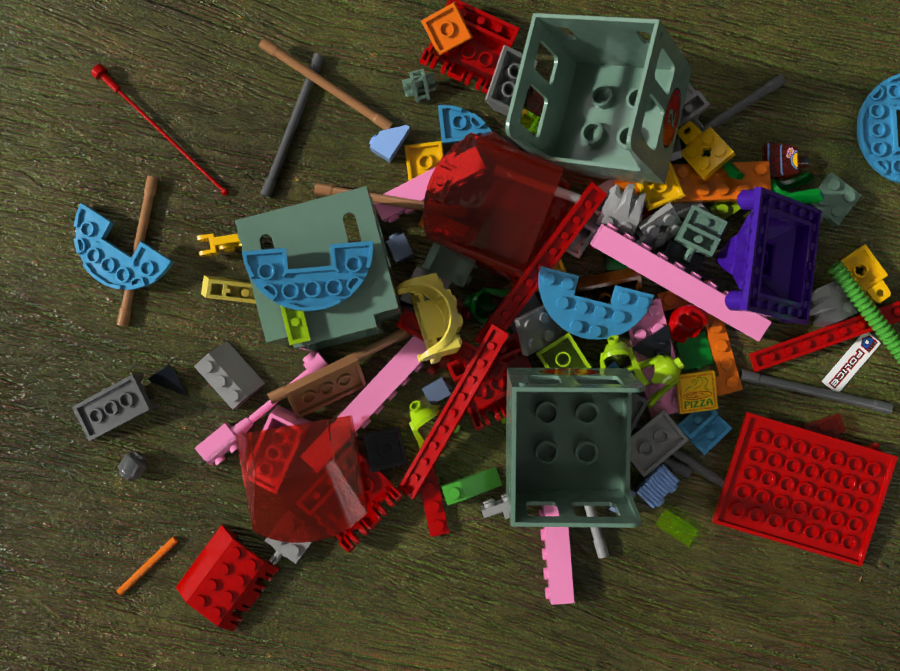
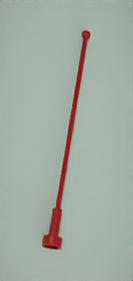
(100, 72)

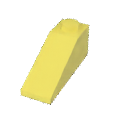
(227, 289)

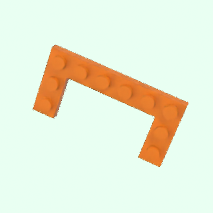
(723, 358)

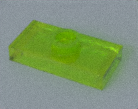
(677, 527)

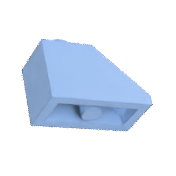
(389, 142)

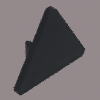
(655, 344)
(168, 378)

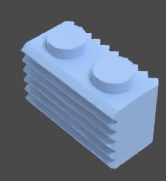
(657, 486)

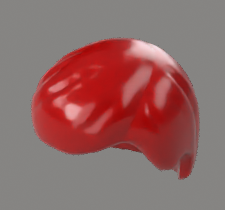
(687, 322)

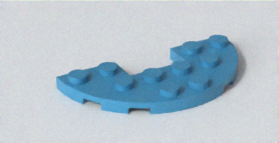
(457, 123)
(878, 128)
(108, 262)
(310, 287)
(586, 316)

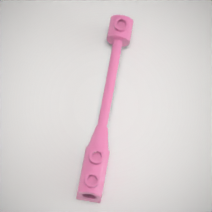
(224, 438)

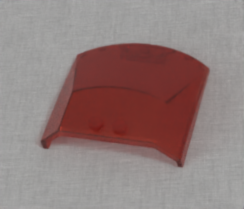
(489, 202)
(303, 480)

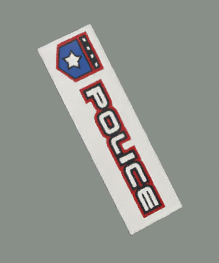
(851, 362)

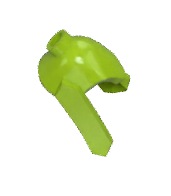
(618, 351)
(666, 372)
(420, 414)

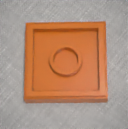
(447, 28)

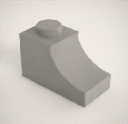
(583, 238)

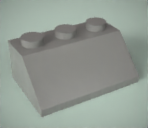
(504, 80)
(229, 375)

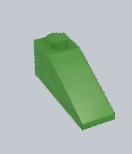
(471, 485)

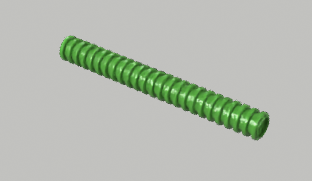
(867, 308)

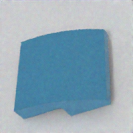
(704, 429)

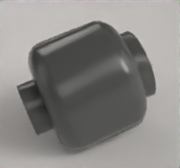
(132, 466)

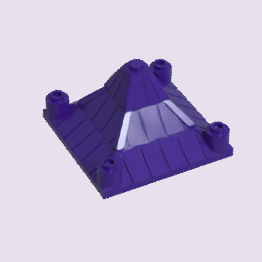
(773, 256)

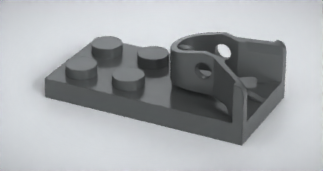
(113, 406)

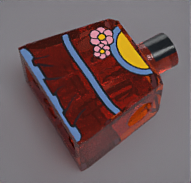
(783, 160)

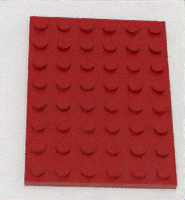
(804, 489)

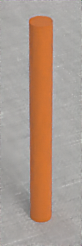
(145, 567)

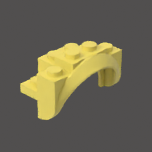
(436, 317)

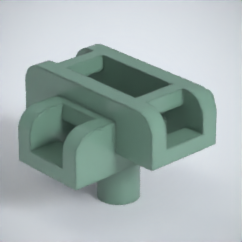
(419, 84)

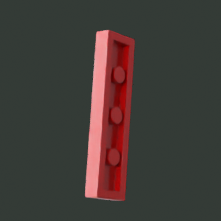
(434, 505)

